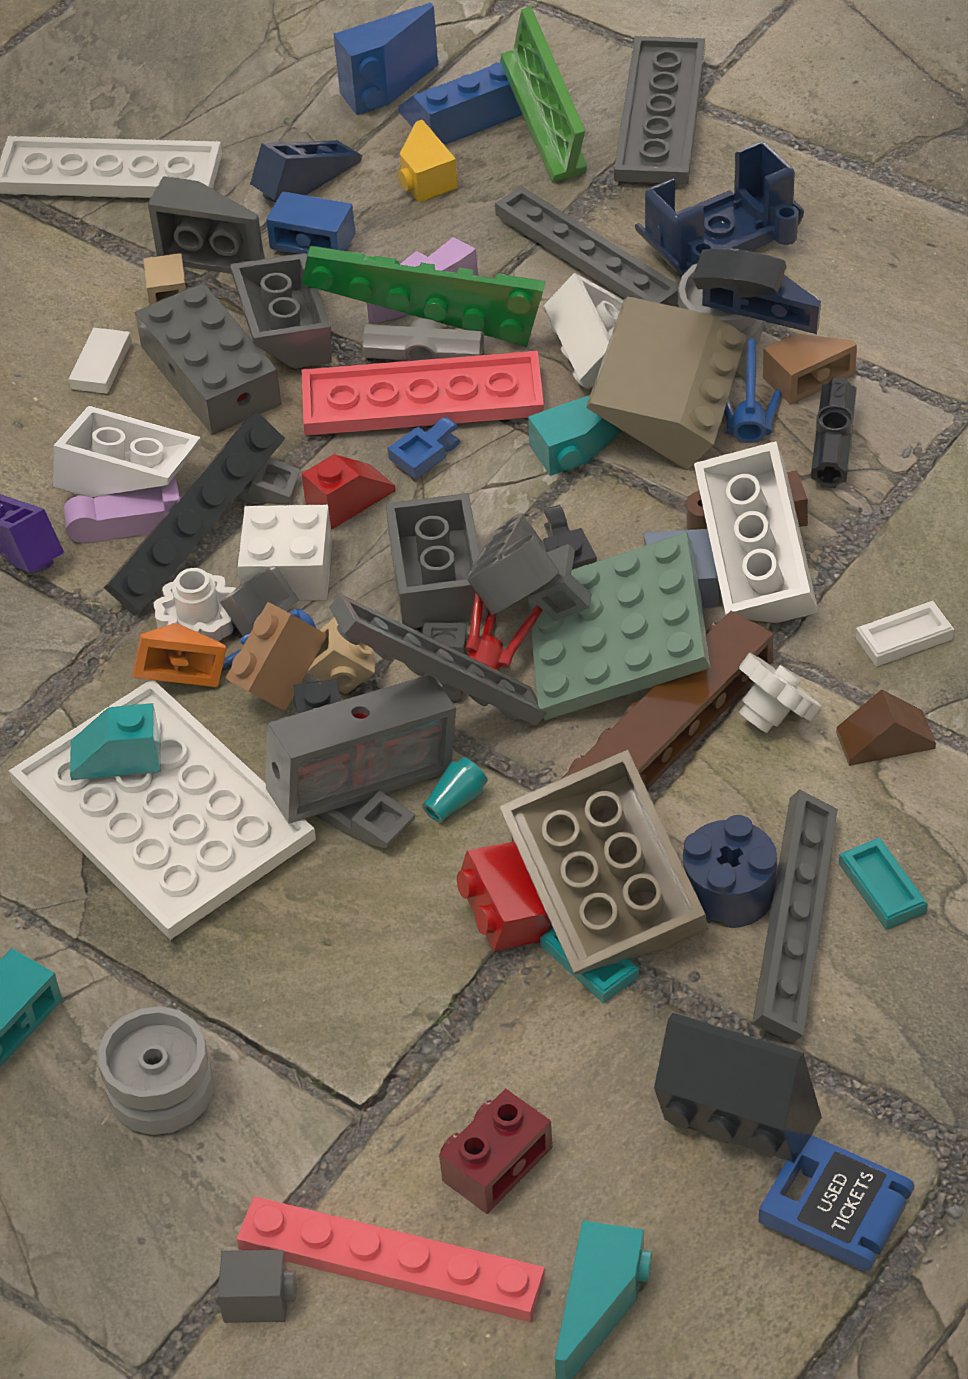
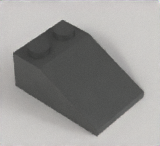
(203, 226)

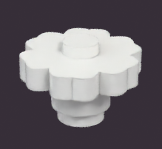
(195, 603)
(774, 695)

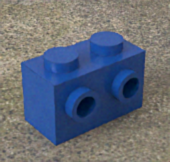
(309, 221)

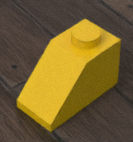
(426, 164)

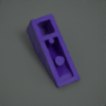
(27, 535)

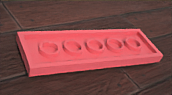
(421, 392)

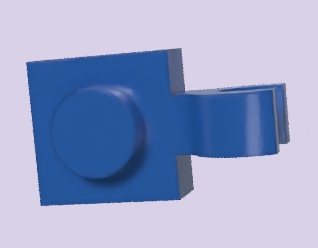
(423, 450)

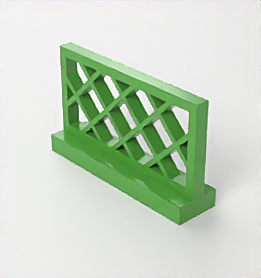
(544, 100)

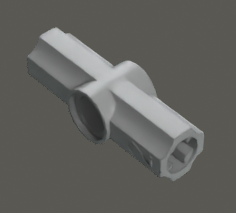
(420, 341)

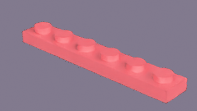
(393, 1258)

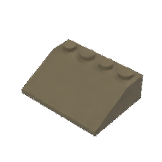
(667, 377)
(604, 865)

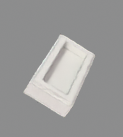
(100, 360)
(904, 633)

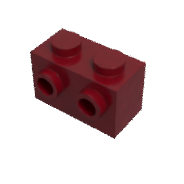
(495, 1150)

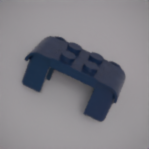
(742, 220)

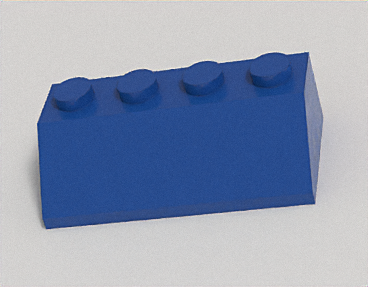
(464, 104)

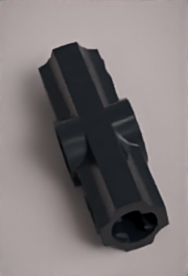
(833, 433)

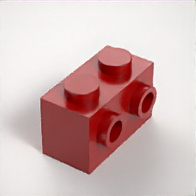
(502, 896)

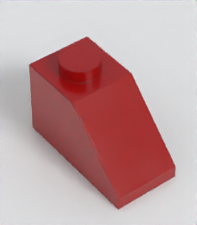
(344, 486)

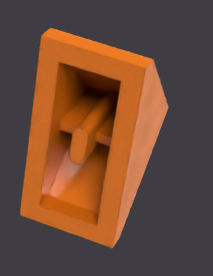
(179, 656)

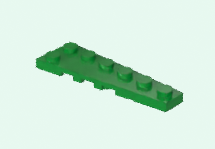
(497, 306)

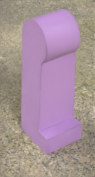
(118, 513)

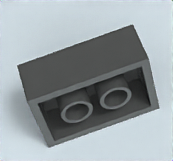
(431, 556)

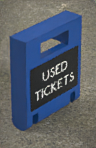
(842, 1205)

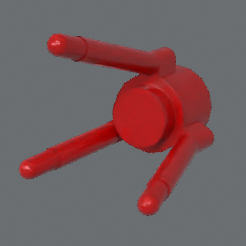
(489, 648)

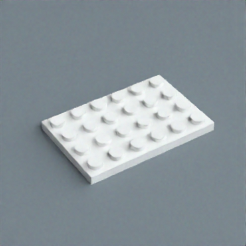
(172, 836)

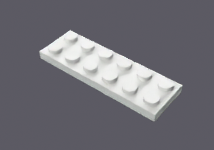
(102, 165)

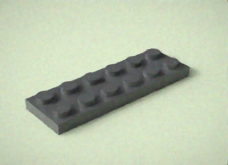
(660, 110)

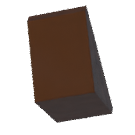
(884, 730)

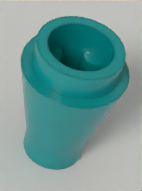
(456, 788)

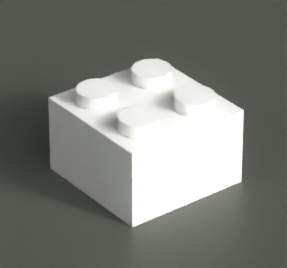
(294, 541)

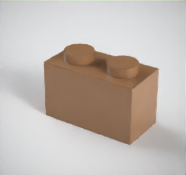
(276, 656)

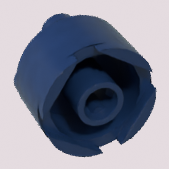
(731, 870)

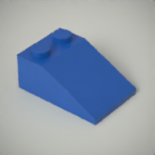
(385, 57)

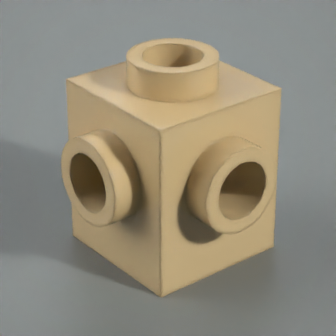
(342, 660)

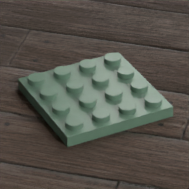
(635, 635)

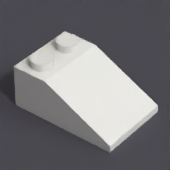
(118, 454)

